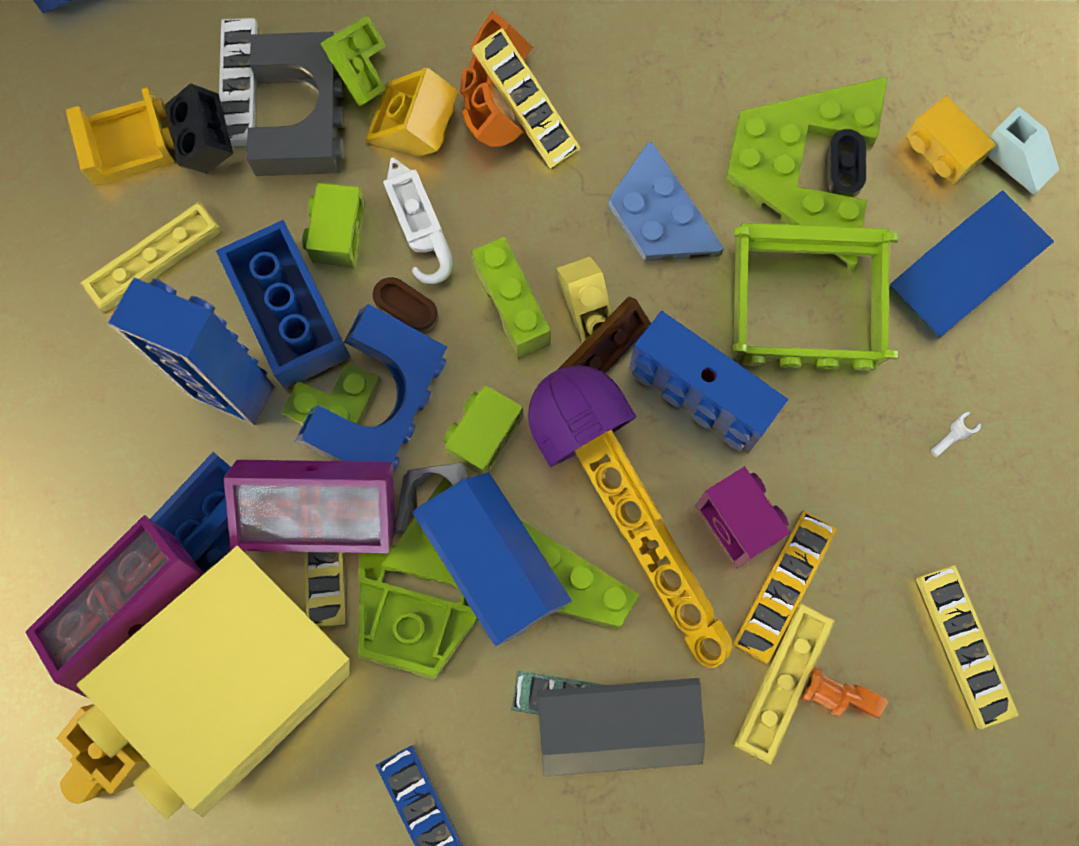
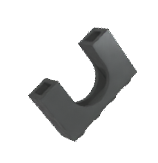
(314, 142)

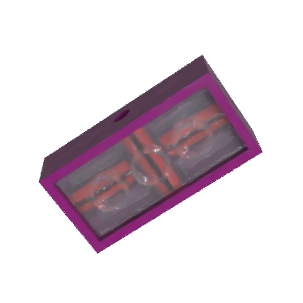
(310, 506)
(112, 602)

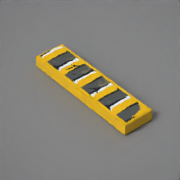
(784, 587)

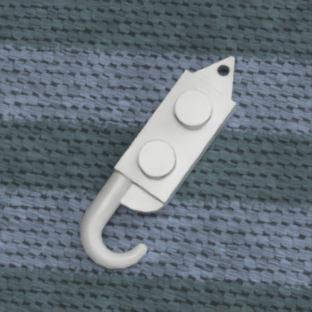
(417, 219)

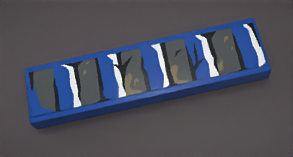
(417, 800)

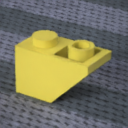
(585, 295)

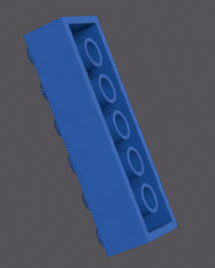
(192, 348)

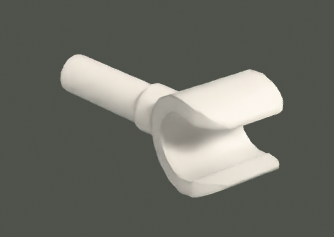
(957, 432)

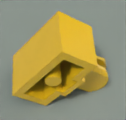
(92, 768)

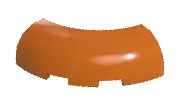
(485, 108)

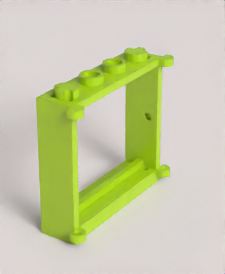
(816, 240)

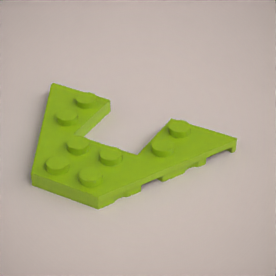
(772, 144)

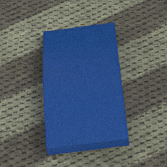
(971, 263)

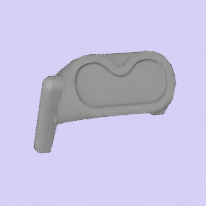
(414, 478)

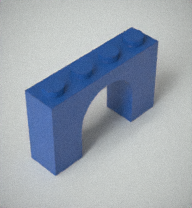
(412, 362)

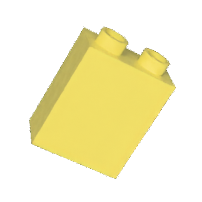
(211, 685)

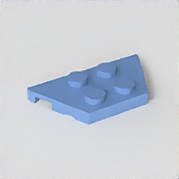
(660, 212)

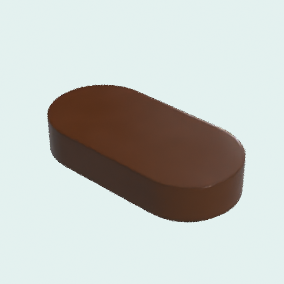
(405, 304)

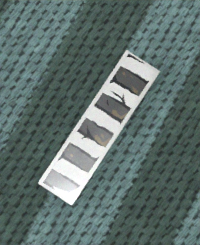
(237, 79)

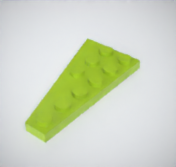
(593, 593)

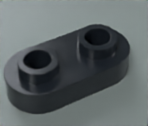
(846, 166)

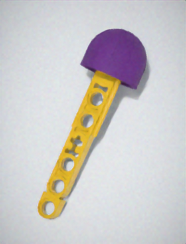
(577, 415)

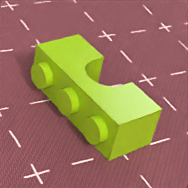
(512, 297)

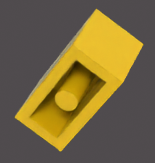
(949, 140)

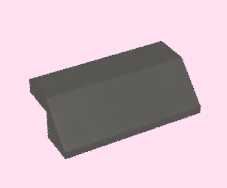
(621, 727)

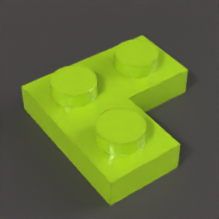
(350, 54)
(348, 398)

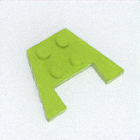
(407, 626)

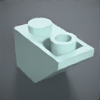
(1024, 150)

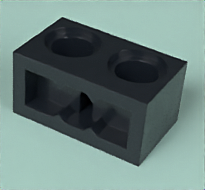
(198, 129)

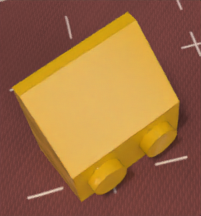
(413, 114)

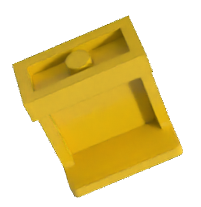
(122, 139)

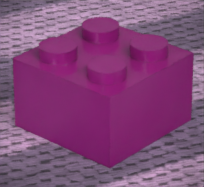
(742, 516)

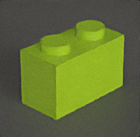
(334, 224)
(483, 429)

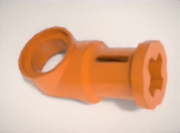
(839, 696)

